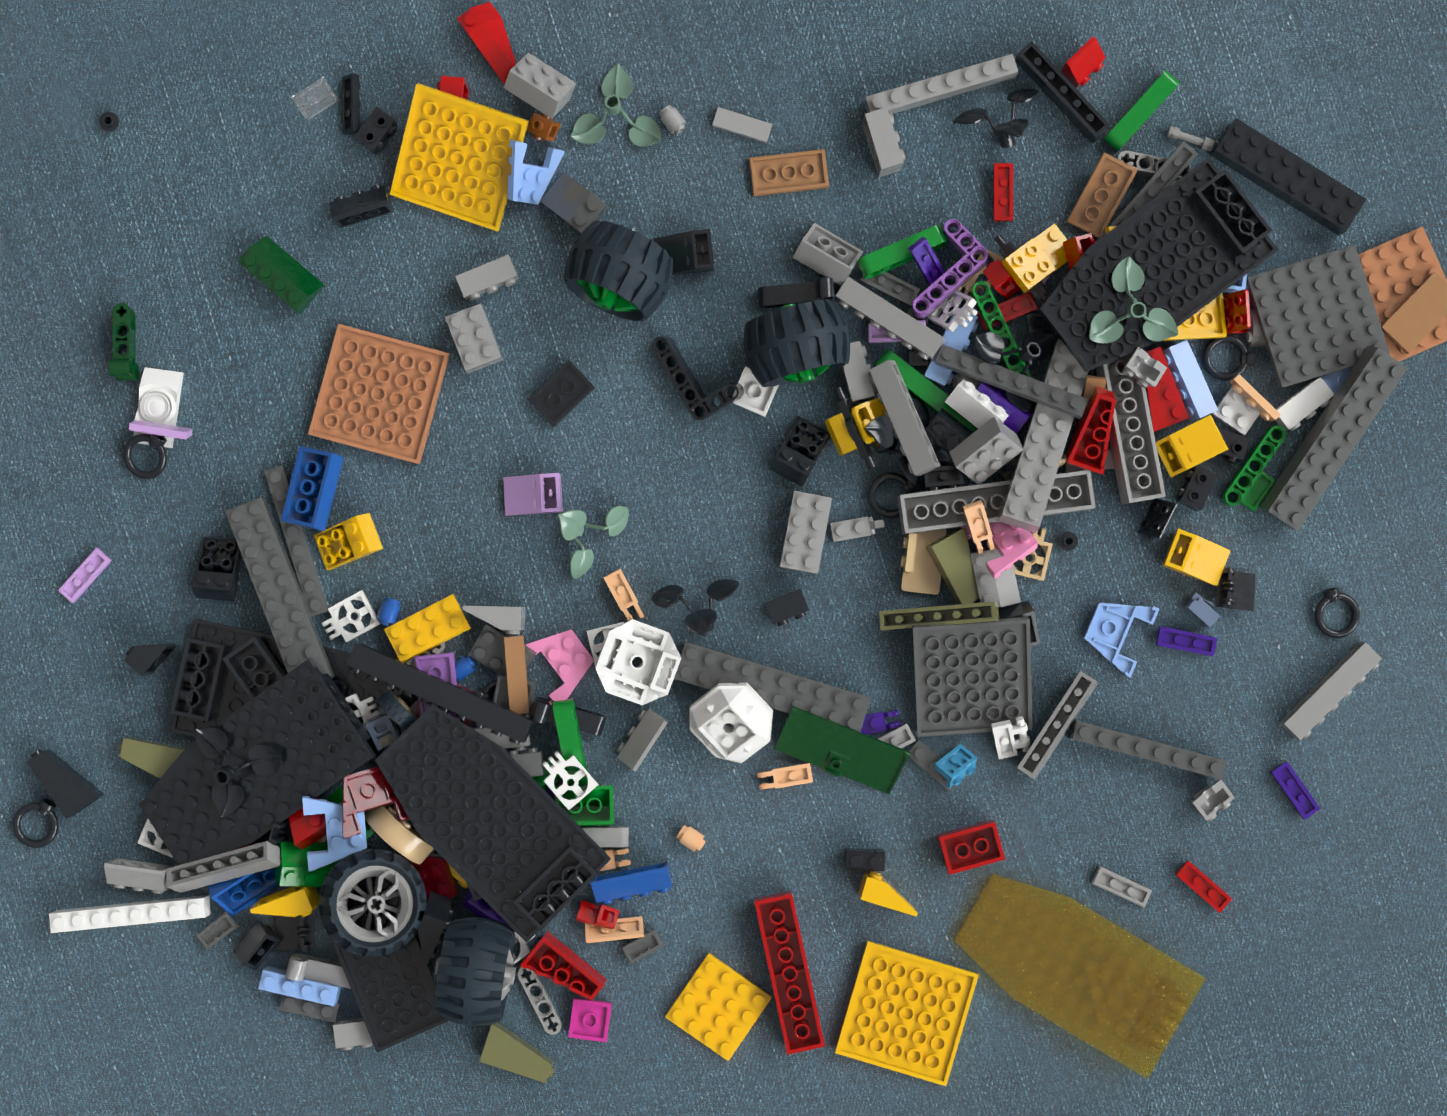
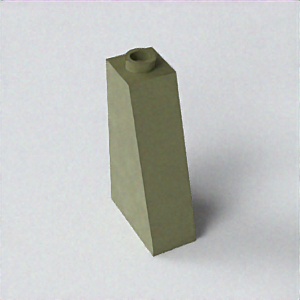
(955, 565)
(149, 755)
(513, 1054)

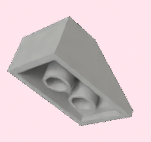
(504, 618)

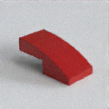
(596, 915)

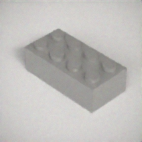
(805, 532)

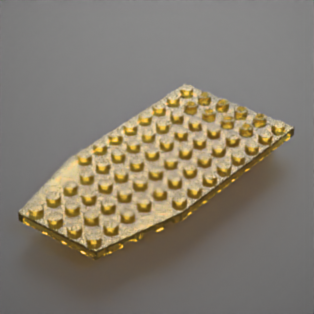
(1079, 970)

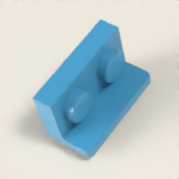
(956, 765)

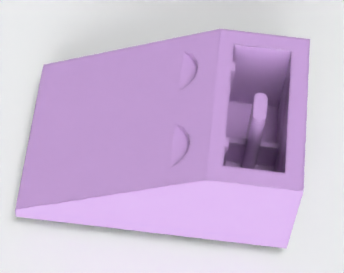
(533, 494)

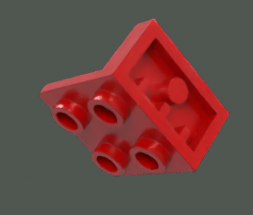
(1237, 312)

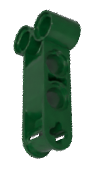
(124, 366)

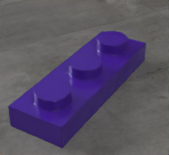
(926, 261)
(1186, 641)
(1295, 790)

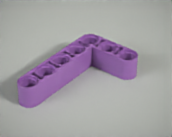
(953, 273)

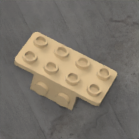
(919, 569)

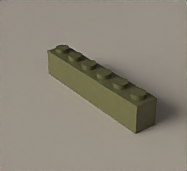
(939, 615)

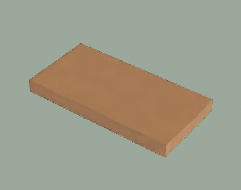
(788, 172)
(1102, 195)
(1418, 314)

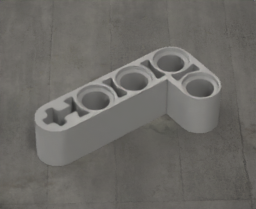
(1151, 161)
(608, 835)
(317, 969)

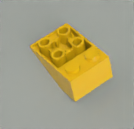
(1191, 446)
(348, 541)
(1196, 557)

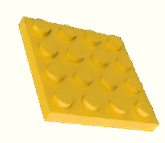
(718, 1006)

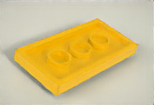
(427, 628)

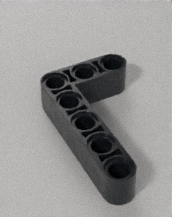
(691, 383)

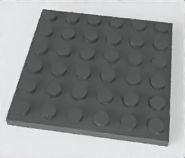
(1316, 315)
(971, 676)

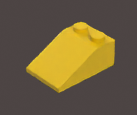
(880, 892)
(288, 902)

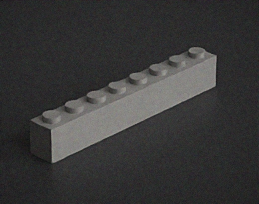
(944, 85)

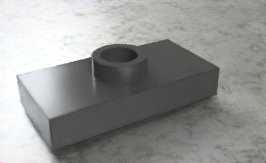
(217, 930)
(642, 946)

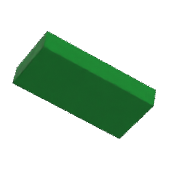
(1258, 491)

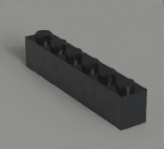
(1061, 92)

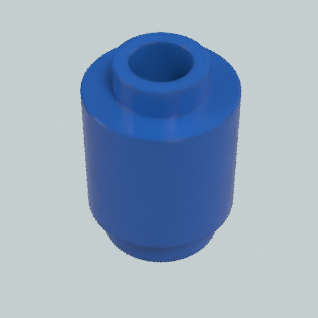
(388, 611)
(464, 667)

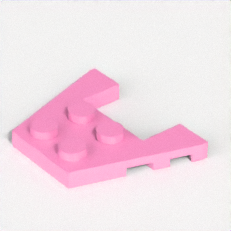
(1011, 544)
(567, 658)

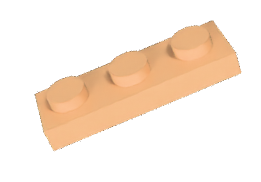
(1254, 399)
(624, 929)

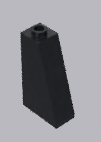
(63, 783)

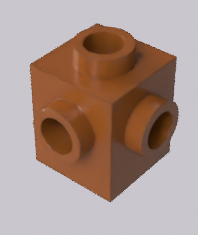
(543, 127)

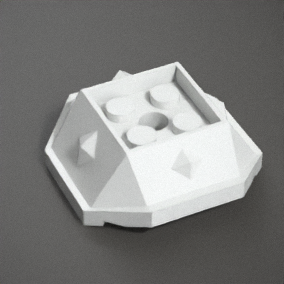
(656, 670)
(734, 705)

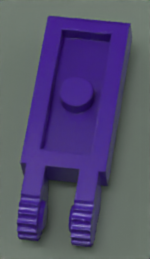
(876, 723)

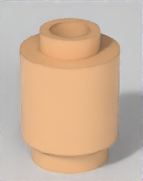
(691, 838)

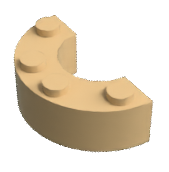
(398, 834)

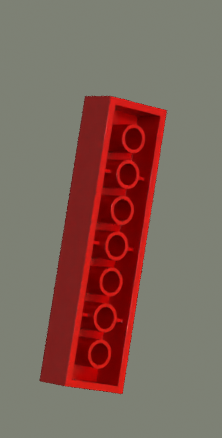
(789, 972)

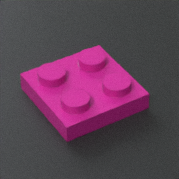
(590, 1019)

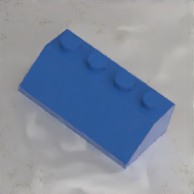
(312, 488)
(632, 882)
(243, 891)

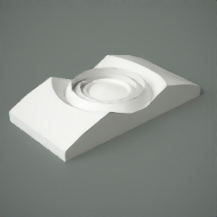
(159, 399)

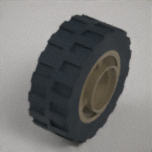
(397, 709)

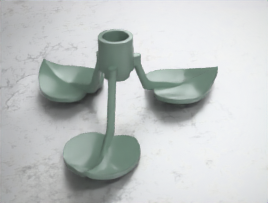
(614, 86)
(1107, 329)
(573, 524)

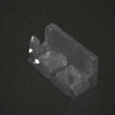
(314, 98)

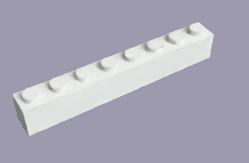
(130, 913)

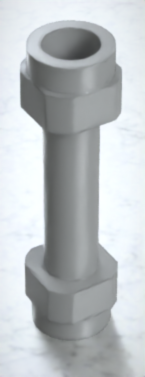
(1175, 133)

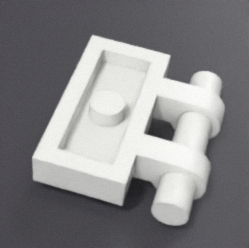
(1004, 737)

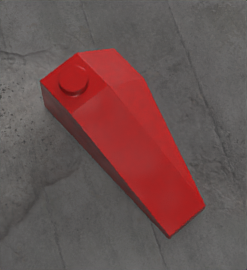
(489, 36)

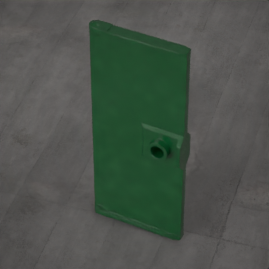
(841, 750)

